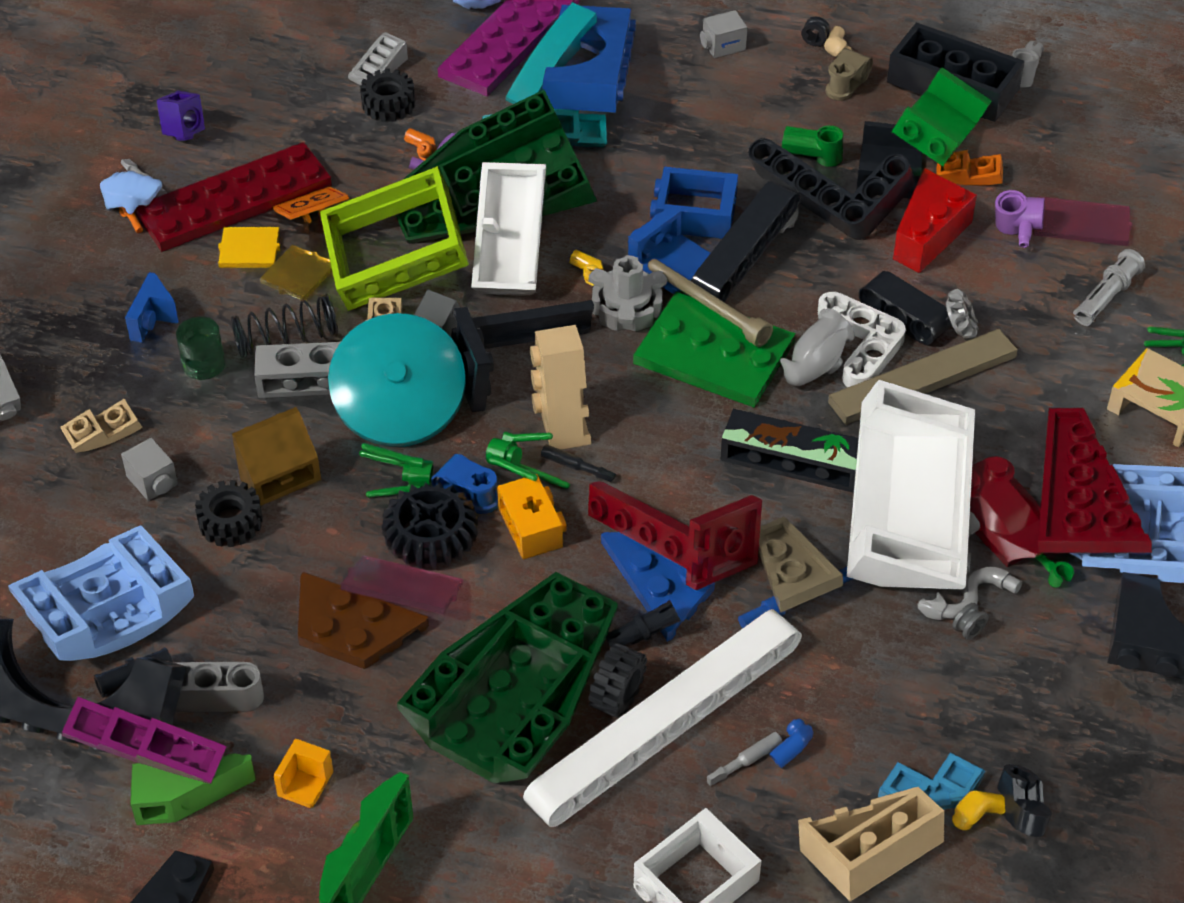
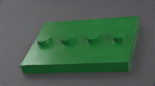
(711, 352)

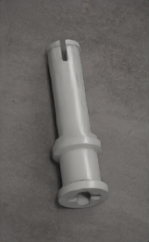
(1115, 279)

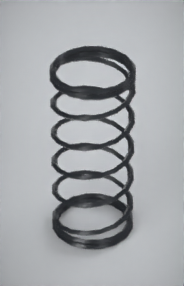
(329, 314)

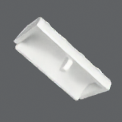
(508, 228)

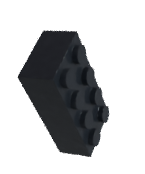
(928, 50)

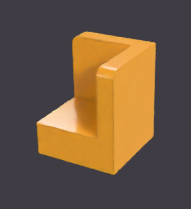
(303, 773)

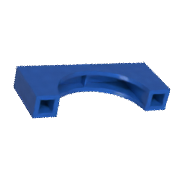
(600, 81)

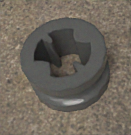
(970, 621)

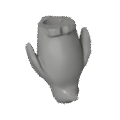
(818, 349)

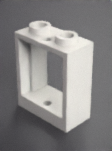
(717, 841)

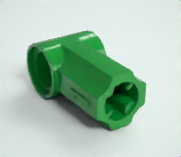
(823, 144)

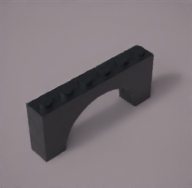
(1145, 630)
(148, 692)

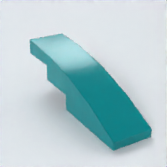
(553, 50)

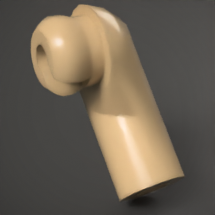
(835, 43)

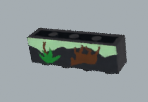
(790, 450)

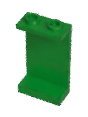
(942, 117)

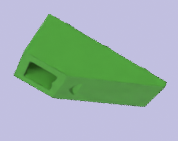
(171, 797)

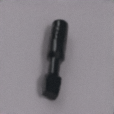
(575, 462)

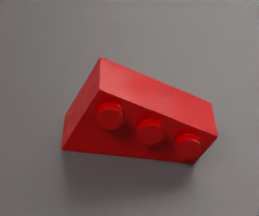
(932, 220)

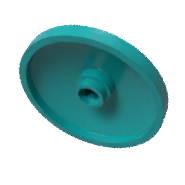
(397, 380)

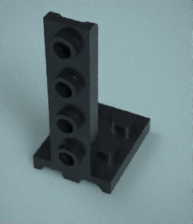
(507, 329)

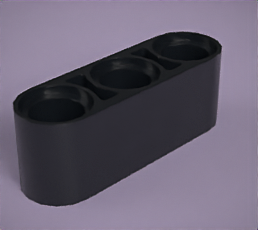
(921, 314)

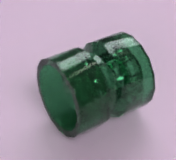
(200, 348)

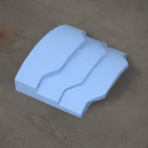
(1158, 499)
(105, 597)

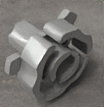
(628, 291)

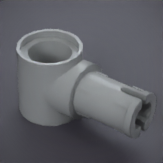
(1031, 56)

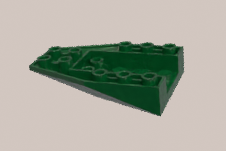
(517, 134)

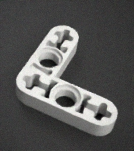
(873, 338)

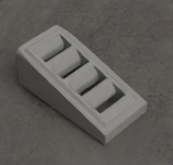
(385, 46)

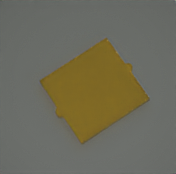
(297, 273)

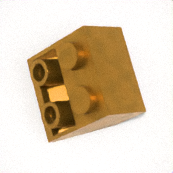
(276, 456)

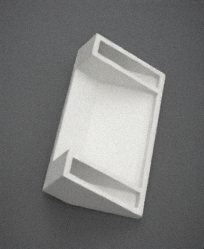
(911, 490)

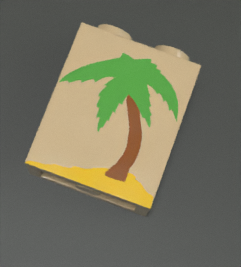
(1154, 385)

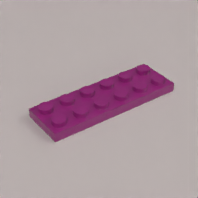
(500, 44)

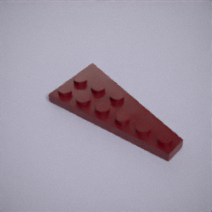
(1082, 494)

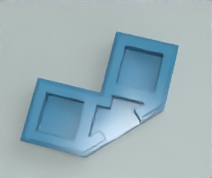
(946, 789)

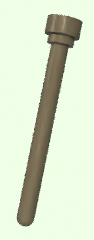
(755, 329)

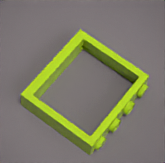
(404, 270)

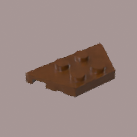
(351, 624)

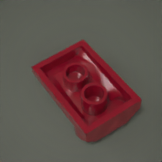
(1005, 511)

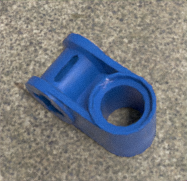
(472, 479)

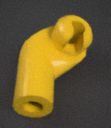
(586, 263)
(974, 806)

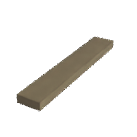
(930, 372)

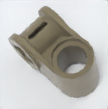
(847, 74)

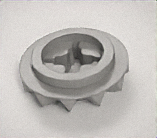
(961, 314)

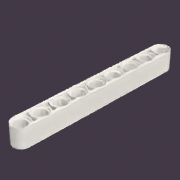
(661, 718)

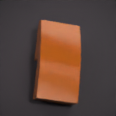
(975, 171)

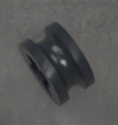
(812, 38)

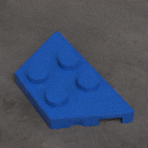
(654, 578)

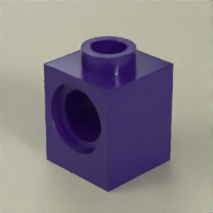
(181, 115)

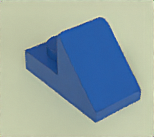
(149, 305)

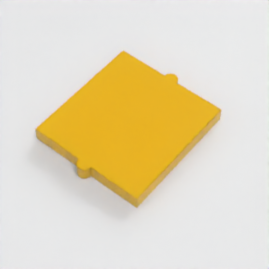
(248, 247)

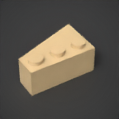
(560, 386)
(874, 841)

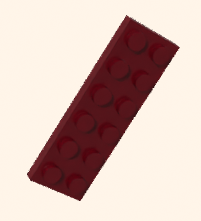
(232, 196)

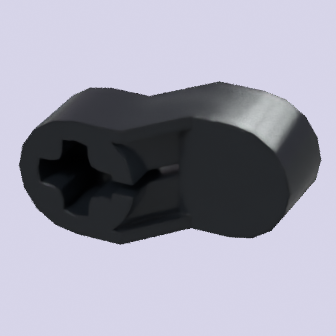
(1024, 800)

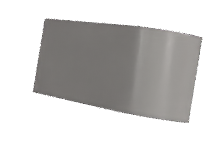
(220, 687)

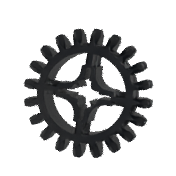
(429, 534)

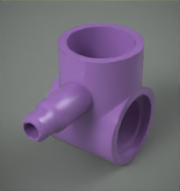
(1019, 215)

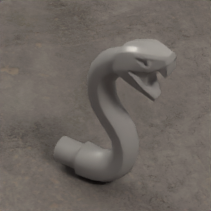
(939, 609)

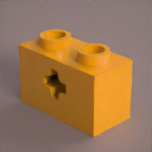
(531, 516)

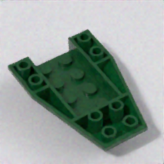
(512, 681)

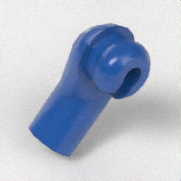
(798, 739)

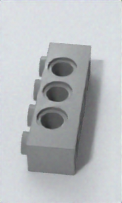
(293, 369)

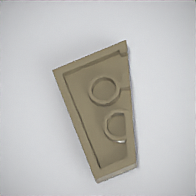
(794, 565)

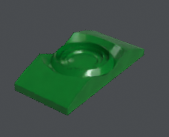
(369, 843)

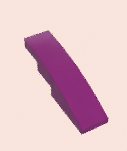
(144, 740)

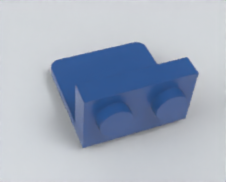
(663, 241)

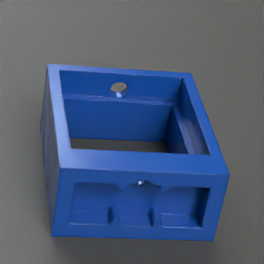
(699, 183)

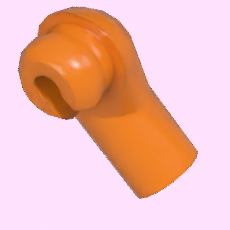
(425, 144)

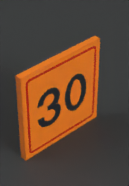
(309, 203)

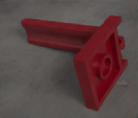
(709, 548)

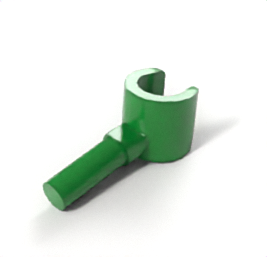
(1055, 570)

